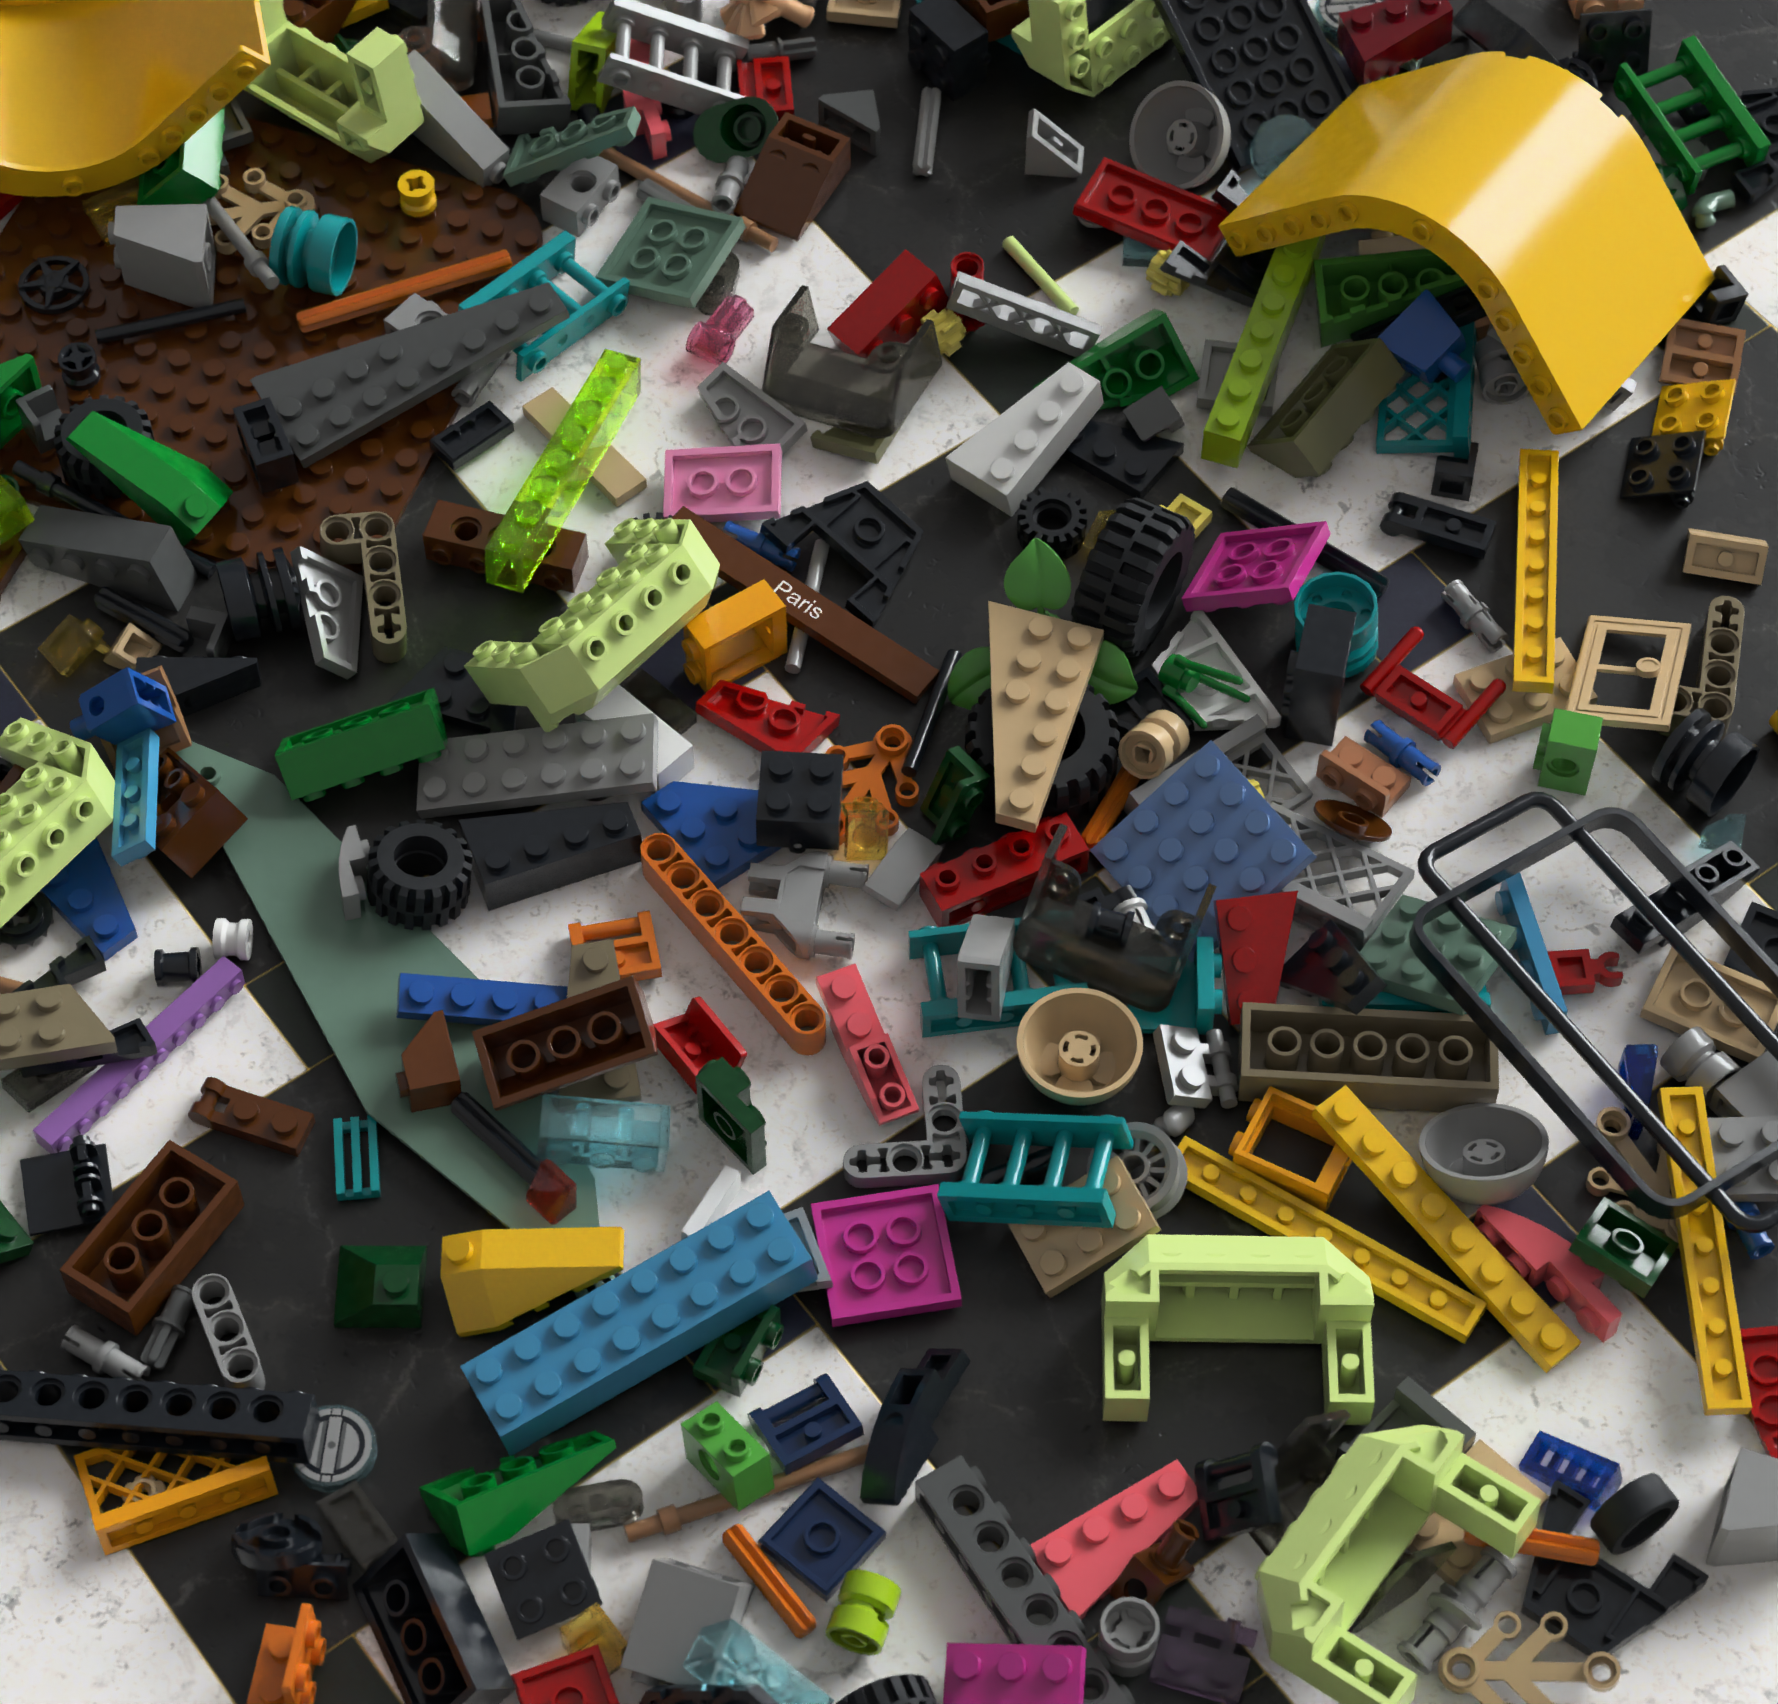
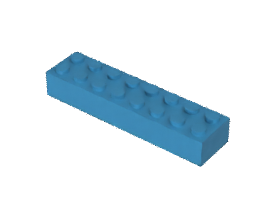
(639, 1322)

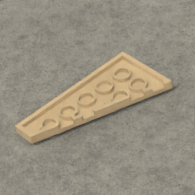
(1036, 691)

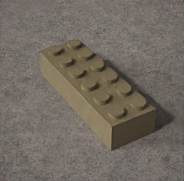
(1379, 1054)

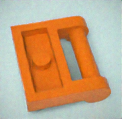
(635, 954)

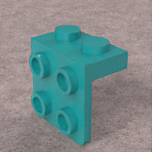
(1194, 997)

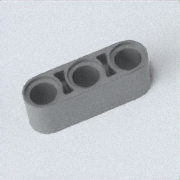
(225, 1319)

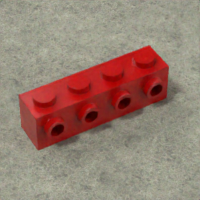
(997, 872)

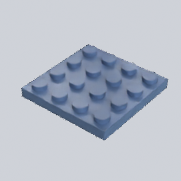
(1200, 831)

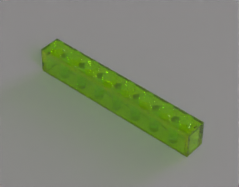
(562, 471)

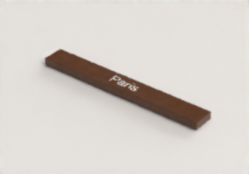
(818, 615)

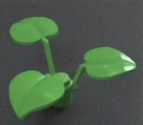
(1040, 581)

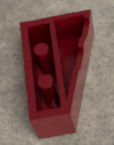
(1390, 34)

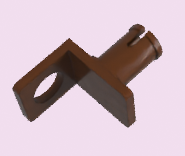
(1160, 1564)

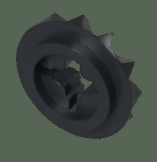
(40, 917)

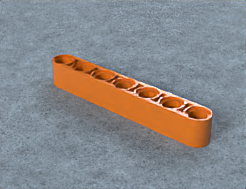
(736, 959)

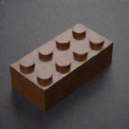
(152, 1237)

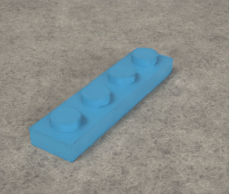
(135, 797)
(1515, 905)

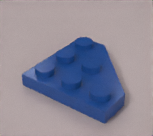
(711, 826)

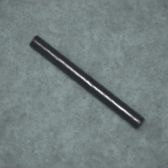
(170, 321)
(930, 715)

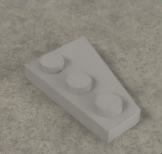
(331, 610)

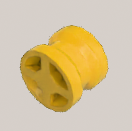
(417, 193)

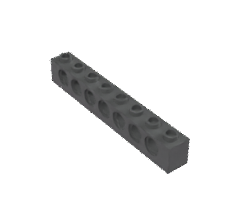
(960, 1485)

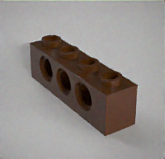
(461, 533)

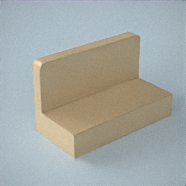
(1725, 556)

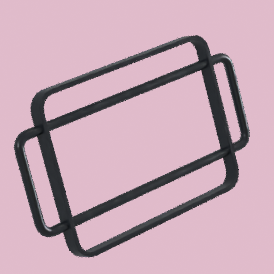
(1700, 899)

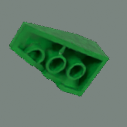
(1138, 361)
(155, 477)
(498, 1503)

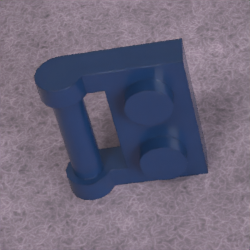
(810, 1433)

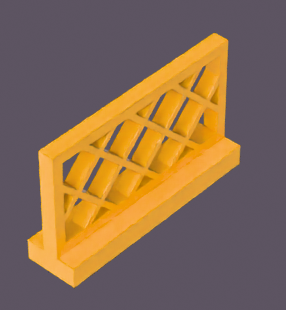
(179, 1506)

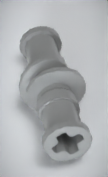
(1456, 1608)

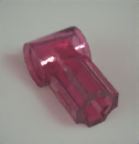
(717, 337)

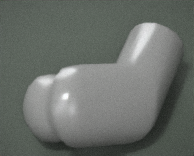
(1175, 1120)

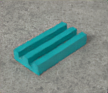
(354, 1127)

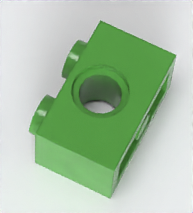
(1567, 751)
(727, 1456)

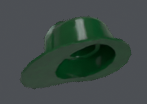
(734, 129)

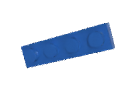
(470, 999)

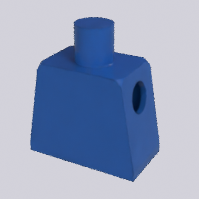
(1427, 341)
(123, 708)

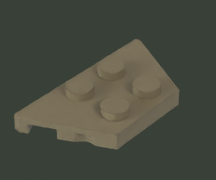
(49, 1028)

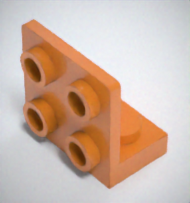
(288, 1662)

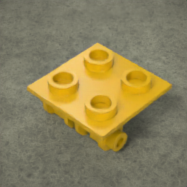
(1696, 408)

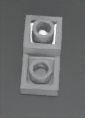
(900, 869)
(353, 872)

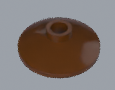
(1352, 821)

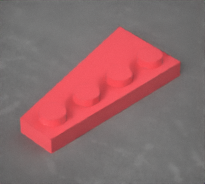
(1096, 1546)

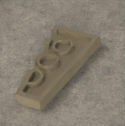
(592, 967)

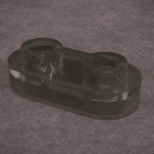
(722, 285)
(601, 1504)

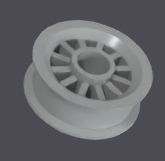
(1173, 1175)

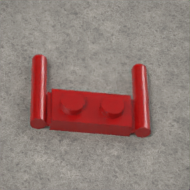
(1420, 701)

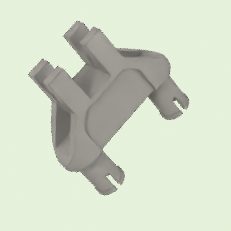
(799, 898)

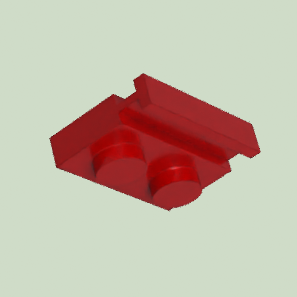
(769, 80)

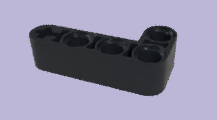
(1497, 32)

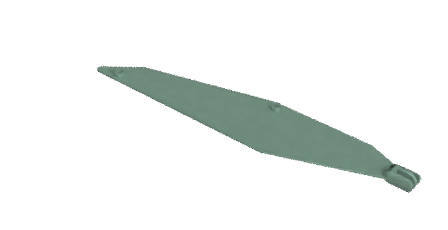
(351, 987)

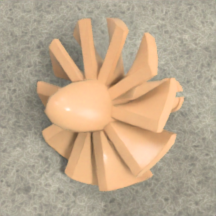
(749, 16)

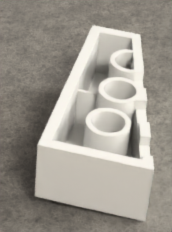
(1027, 439)

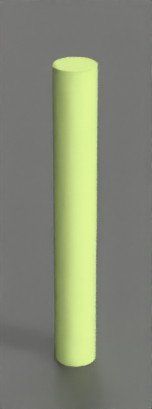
(1039, 275)

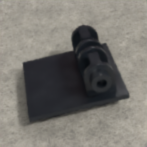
(1613, 39)
(1664, 467)
(67, 1187)
(543, 1579)

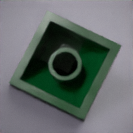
(380, 1287)

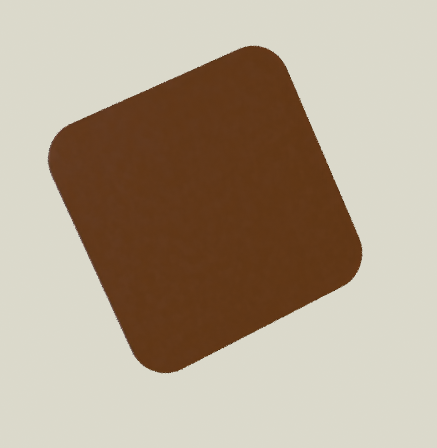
(203, 370)

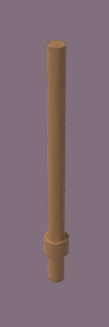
(641, 172)
(670, 1519)

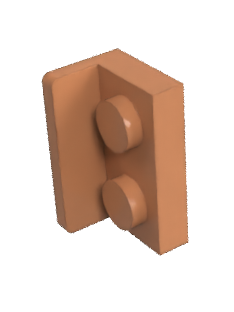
(1362, 776)

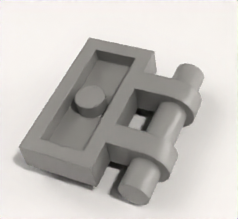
(1184, 1070)

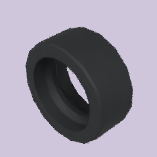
(1634, 1513)

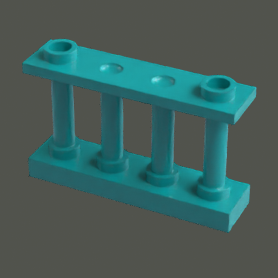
(539, 268)
(941, 1013)
(1030, 1203)

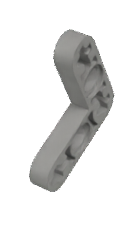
(936, 1144)

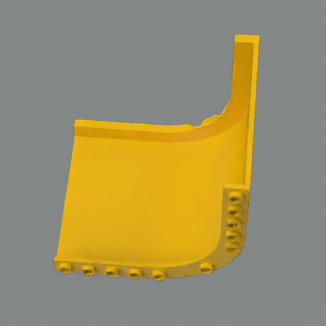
(114, 85)
(1523, 195)

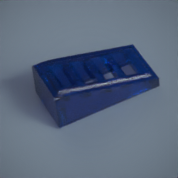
(1638, 1070)
(1594, 1464)

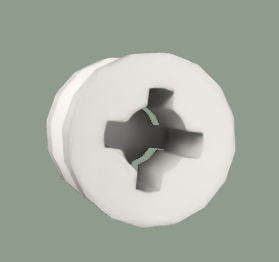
(232, 938)

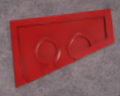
(765, 722)
(1253, 947)

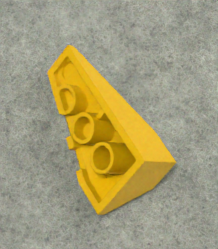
(510, 1271)

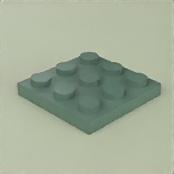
(672, 251)
(1407, 976)

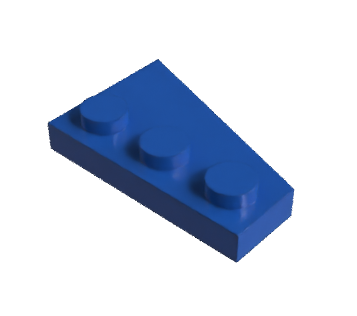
(91, 901)

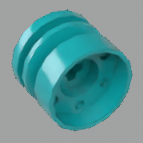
(313, 250)
(1345, 593)

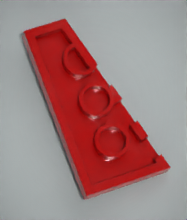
(1761, 1363)

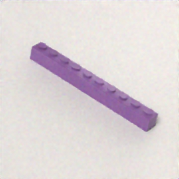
(117, 1078)

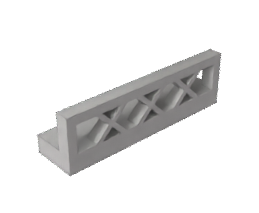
(1022, 315)

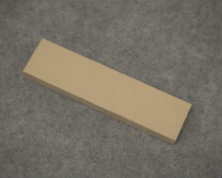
(613, 475)

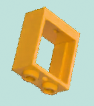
(735, 636)
(1297, 1115)

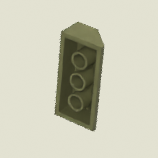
(1328, 407)

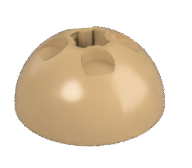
(1079, 1046)

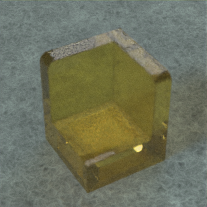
(595, 1628)

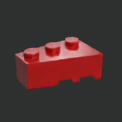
(889, 307)

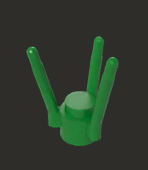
(1184, 675)

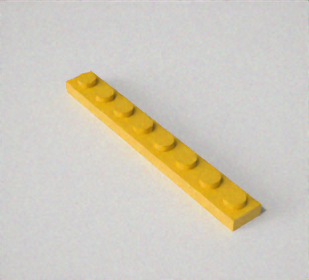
(1536, 572)
(1285, 1215)
(1446, 1229)
(1706, 1263)

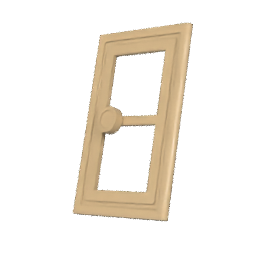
(1667, 671)

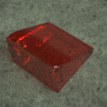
(552, 1192)

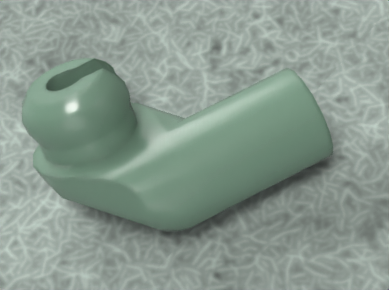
(1711, 203)

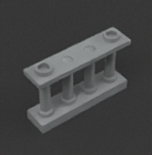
(676, 34)

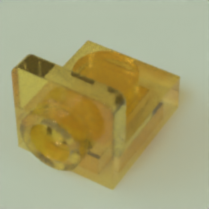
(72, 644)
(865, 829)

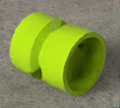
(865, 1606)

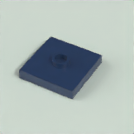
(821, 1539)

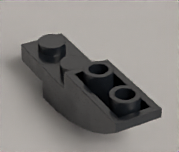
(1719, 872)
(903, 1426)

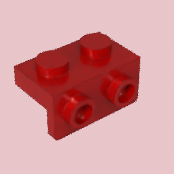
(696, 1039)

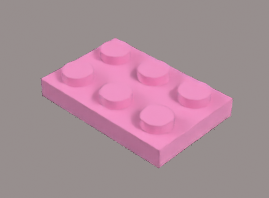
(724, 482)

